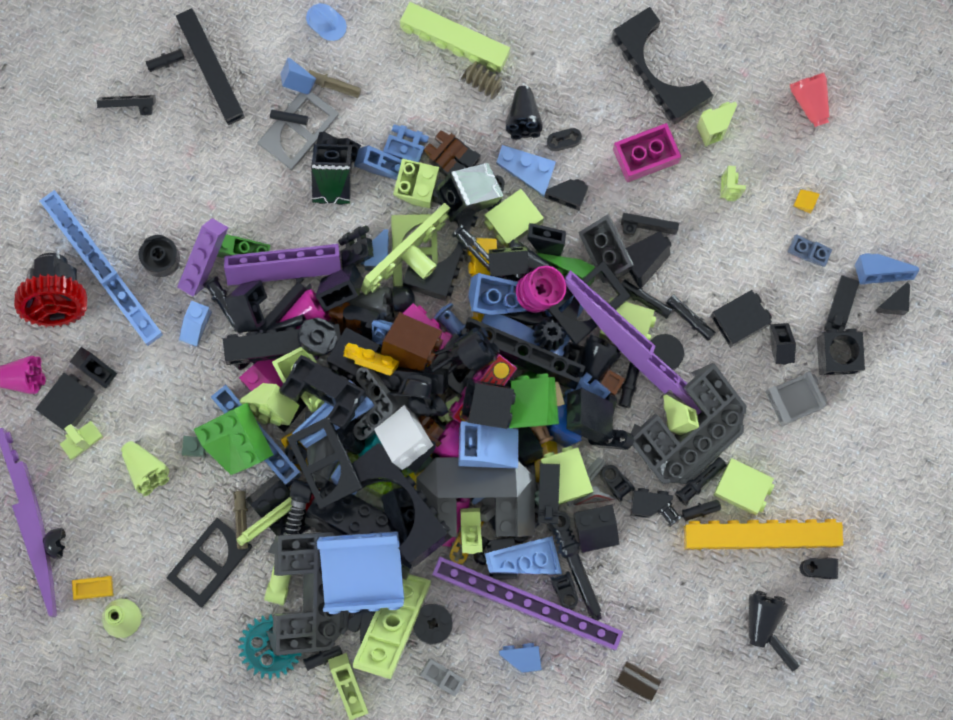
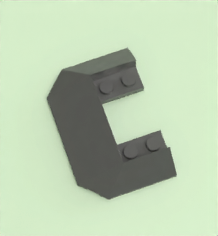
(720, 423)
(512, 488)
(312, 628)

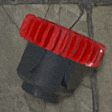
(51, 293)

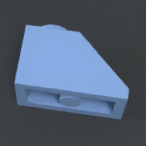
(194, 323)

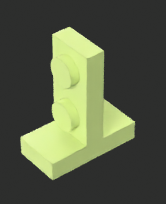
(80, 440)
(471, 530)

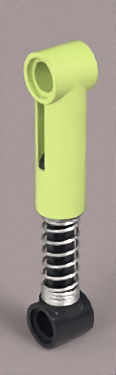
(300, 494)

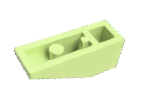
(348, 686)

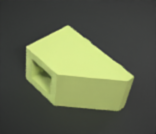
(680, 416)

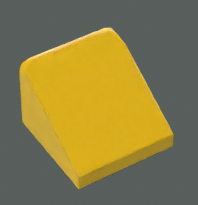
(806, 200)
(549, 447)

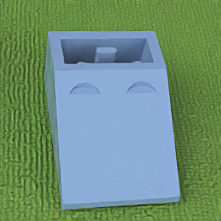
(487, 446)

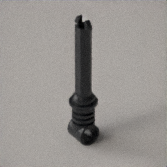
(280, 310)
(570, 550)

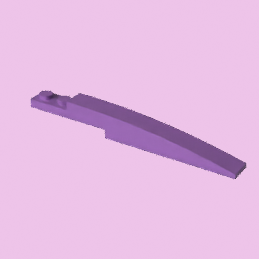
(629, 340)
(29, 521)

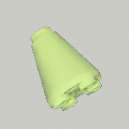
(144, 468)
(128, 619)

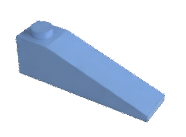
(493, 295)

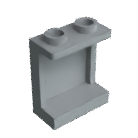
(796, 398)

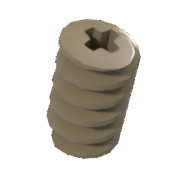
(482, 80)

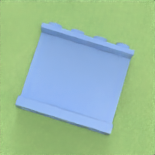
(361, 572)

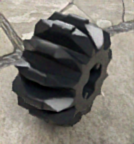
(556, 334)

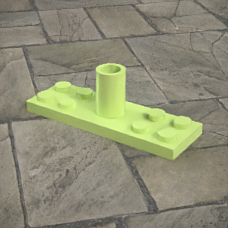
(409, 252)
(391, 630)

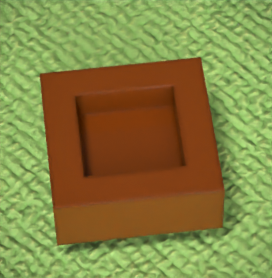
(612, 381)

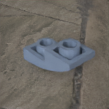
(809, 251)

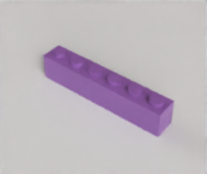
(282, 264)

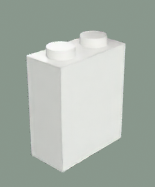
(403, 437)

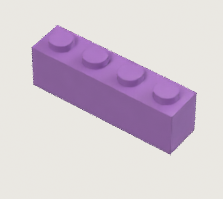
(202, 257)

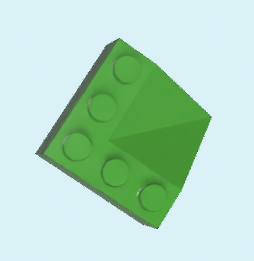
(234, 440)

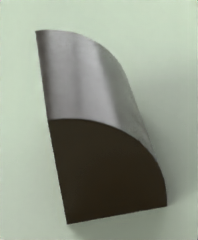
(638, 681)

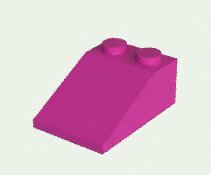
(261, 373)

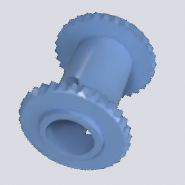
(452, 324)

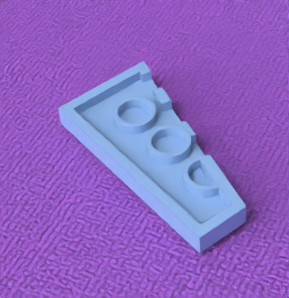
(322, 413)
(526, 558)

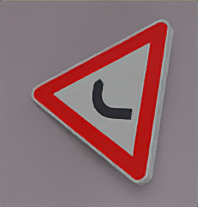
(594, 497)

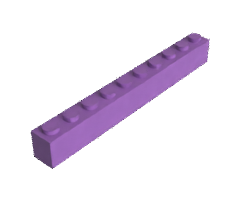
(527, 604)

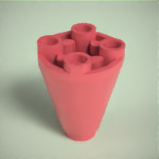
(813, 98)

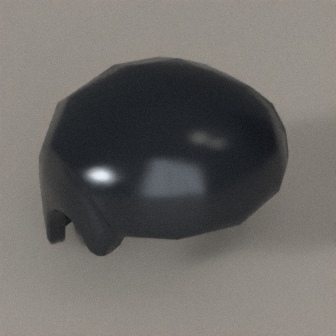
(402, 298)
(52, 543)

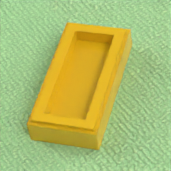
(92, 588)

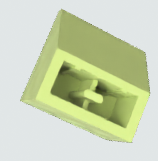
(715, 122)
(416, 183)
(270, 405)

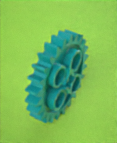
(279, 662)

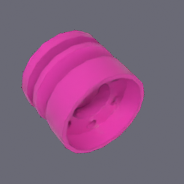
(541, 289)

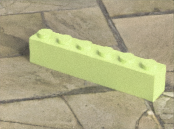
(454, 37)

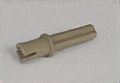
(334, 84)
(240, 515)

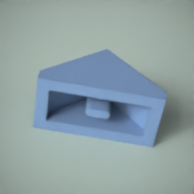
(296, 77)

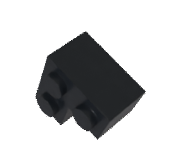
(245, 306)

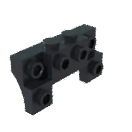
(326, 386)

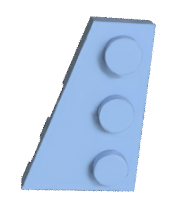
(529, 168)

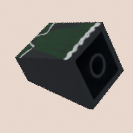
(331, 173)
(469, 191)

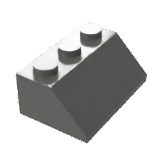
(606, 245)

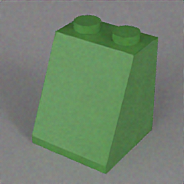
(534, 402)

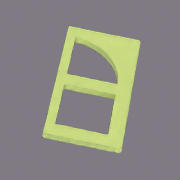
(400, 227)

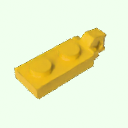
(370, 359)

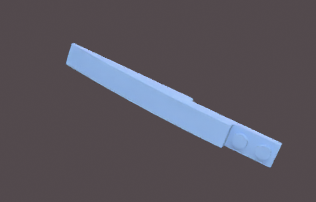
(101, 268)

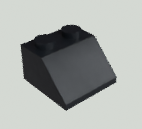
(596, 528)

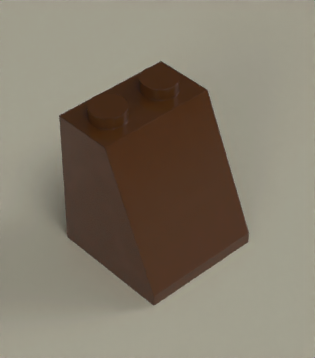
(411, 342)

